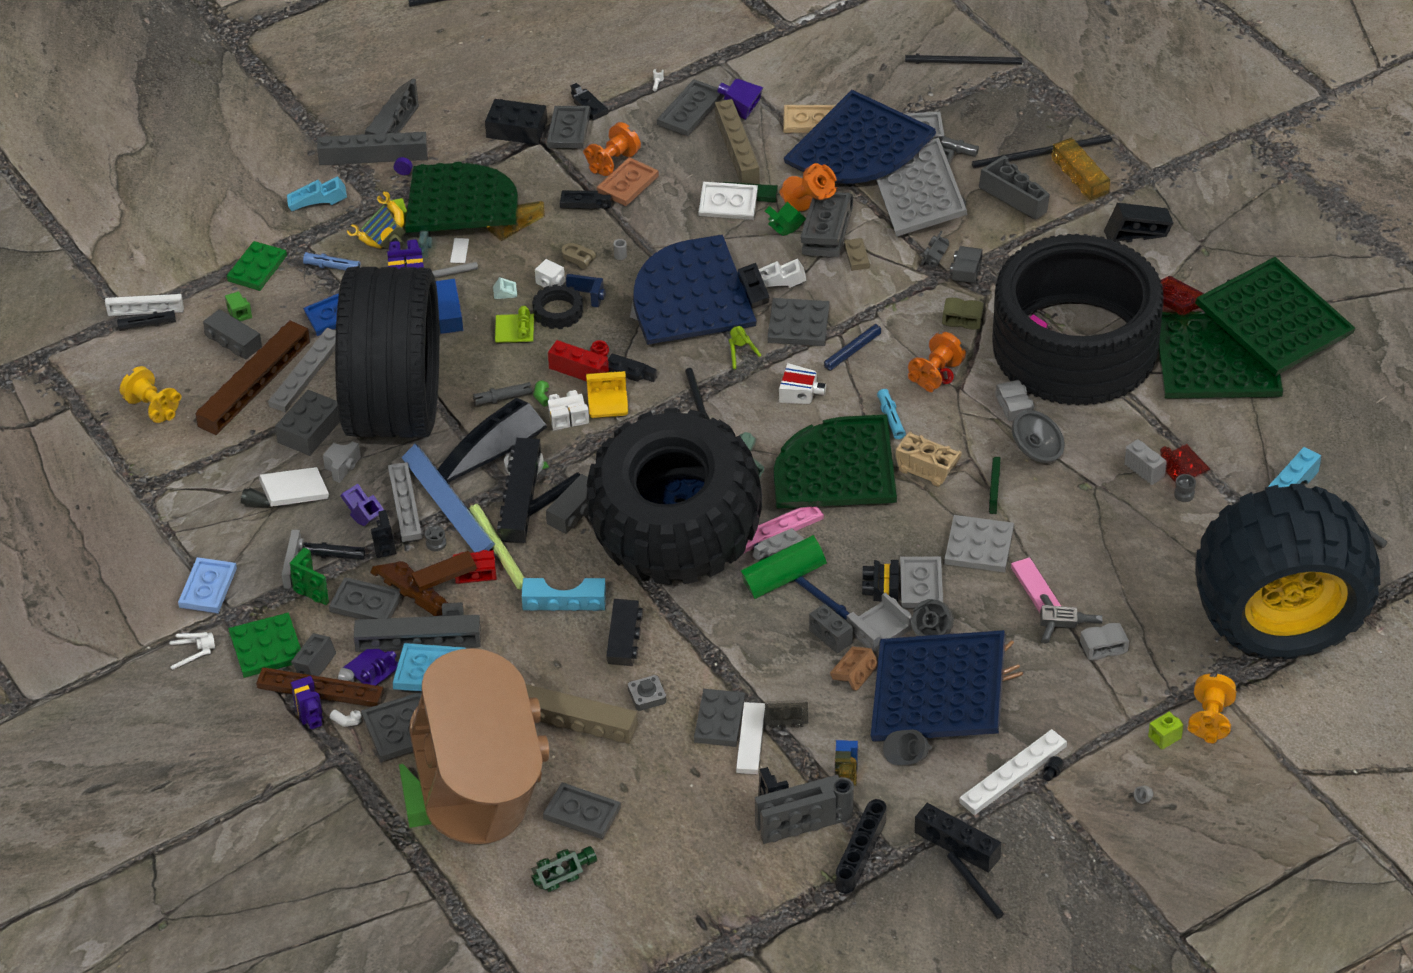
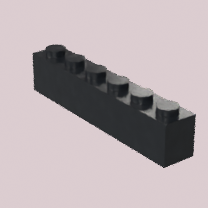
(520, 490)

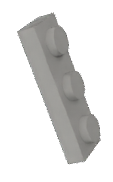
(295, 545)

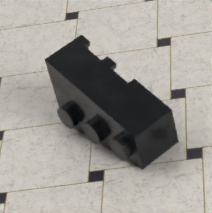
(1138, 221)
(624, 632)

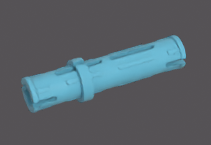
(889, 407)

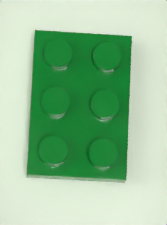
(256, 265)

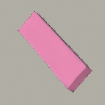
(1033, 582)

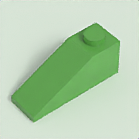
(413, 799)

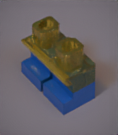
(846, 759)

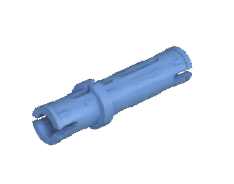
(327, 261)

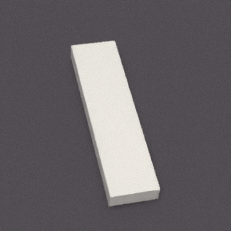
(143, 304)
(750, 738)

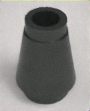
(254, 498)

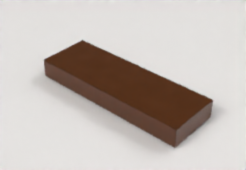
(444, 571)

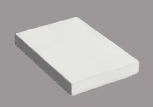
(728, 200)
(293, 486)

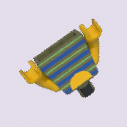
(383, 226)

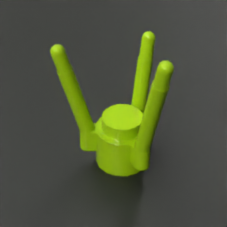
(740, 338)

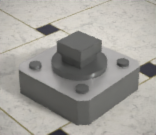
(647, 693)

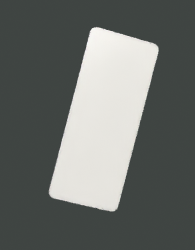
(459, 250)

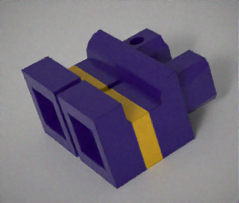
(412, 255)
(307, 702)

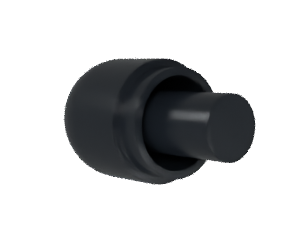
(1053, 768)

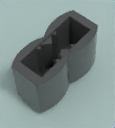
(966, 264)

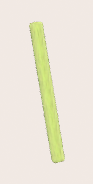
(499, 548)

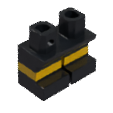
(885, 580)

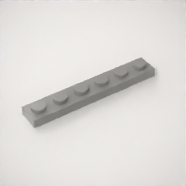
(304, 371)

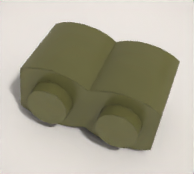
(962, 313)

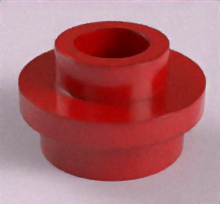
(600, 347)

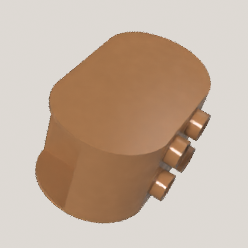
(476, 745)

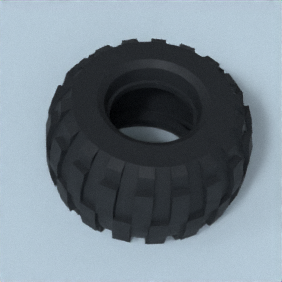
(680, 537)

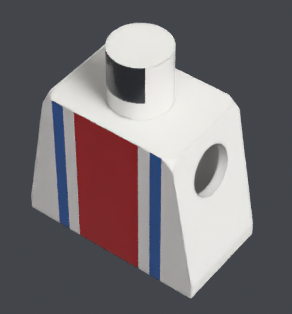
(799, 385)

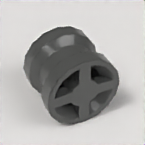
(435, 538)

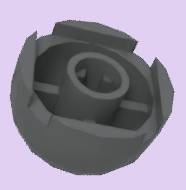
(932, 618)

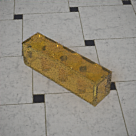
(1081, 168)

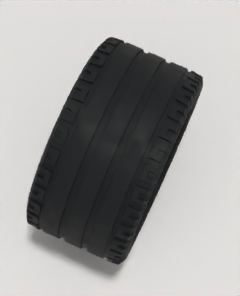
(1080, 271)
(387, 352)

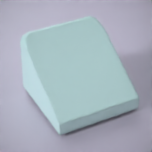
(504, 289)

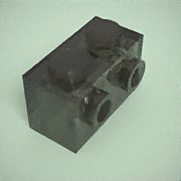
(786, 712)

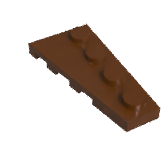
(400, 575)

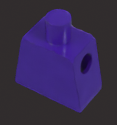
(744, 95)

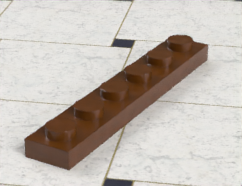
(327, 688)

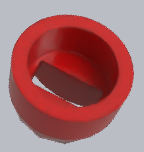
(950, 375)

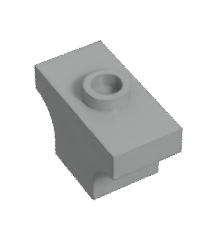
(341, 459)

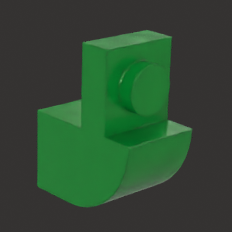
(786, 220)

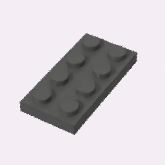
(690, 107)

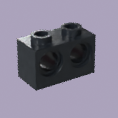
(753, 285)

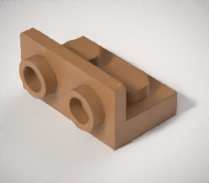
(855, 666)

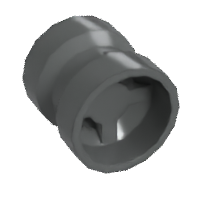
(1185, 488)

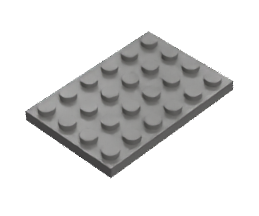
(922, 191)

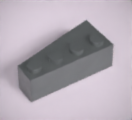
(1014, 188)

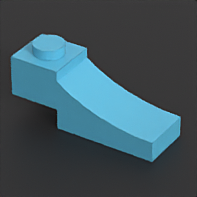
(316, 192)

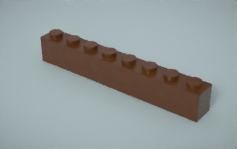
(252, 377)

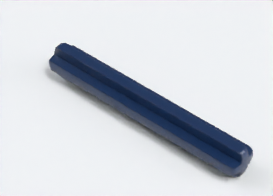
(852, 347)

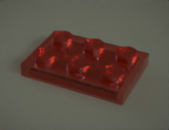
(1179, 295)

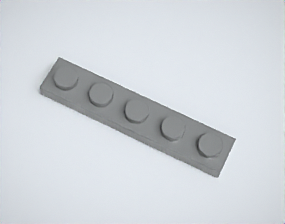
(404, 502)

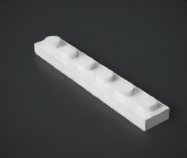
(1012, 772)

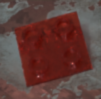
(1183, 461)

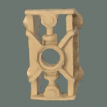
(925, 457)

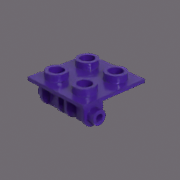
(373, 666)

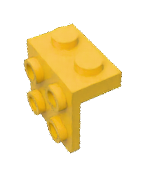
(607, 394)

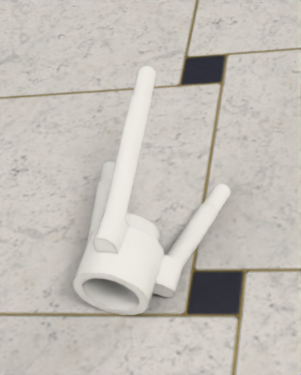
(203, 641)

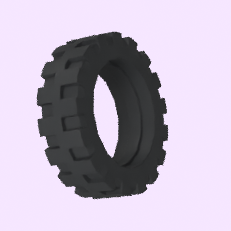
(554, 293)

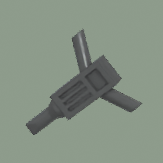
(1060, 616)

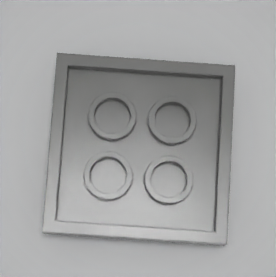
(979, 543)

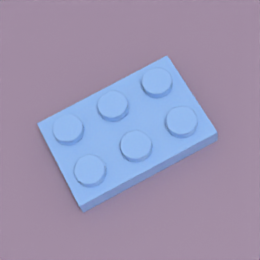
(207, 585)

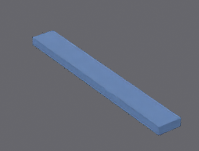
(447, 500)

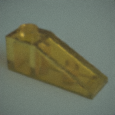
(527, 214)

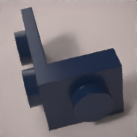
(589, 285)

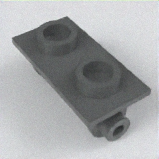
(935, 252)

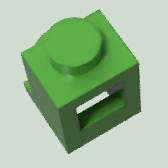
(238, 306)

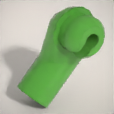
(539, 390)

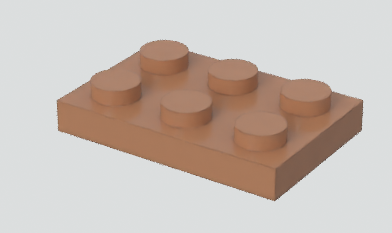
(628, 181)

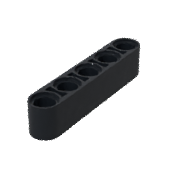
(861, 846)

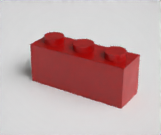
(576, 361)

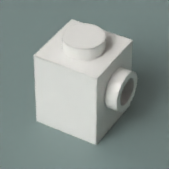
(549, 273)

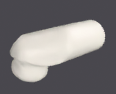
(345, 721)

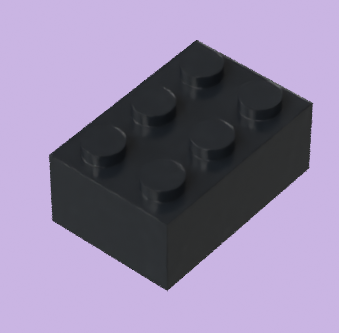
(516, 121)

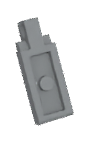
(776, 543)

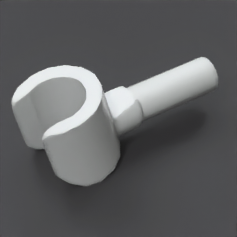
(657, 77)

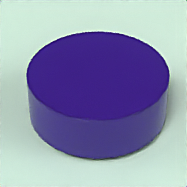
(403, 166)

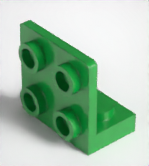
(307, 581)

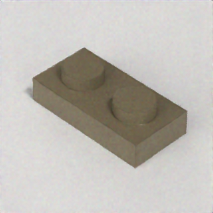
(856, 254)

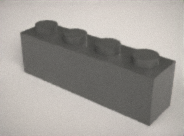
(396, 111)

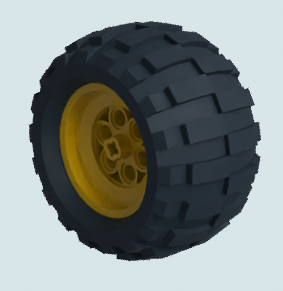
(1287, 571)

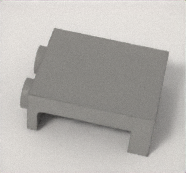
(880, 622)

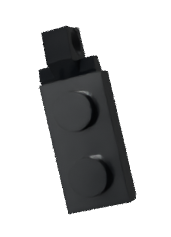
(586, 98)
(584, 199)
(633, 369)

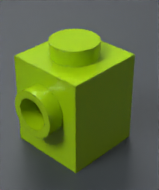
(1165, 730)

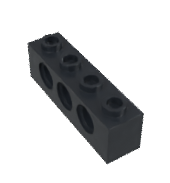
(958, 837)

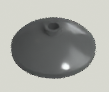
(1037, 436)

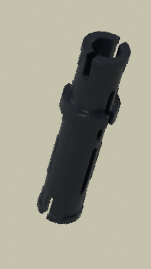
(146, 320)
(339, 551)

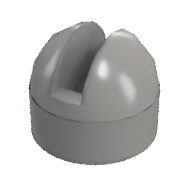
(346, 674)
(1142, 791)

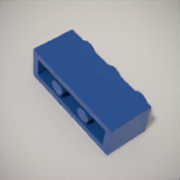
(449, 307)

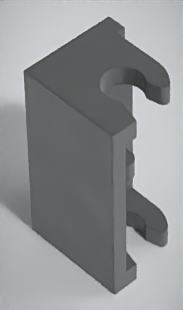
(314, 655)

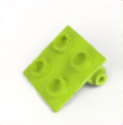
(515, 327)

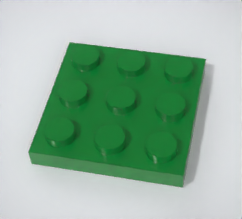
(265, 644)

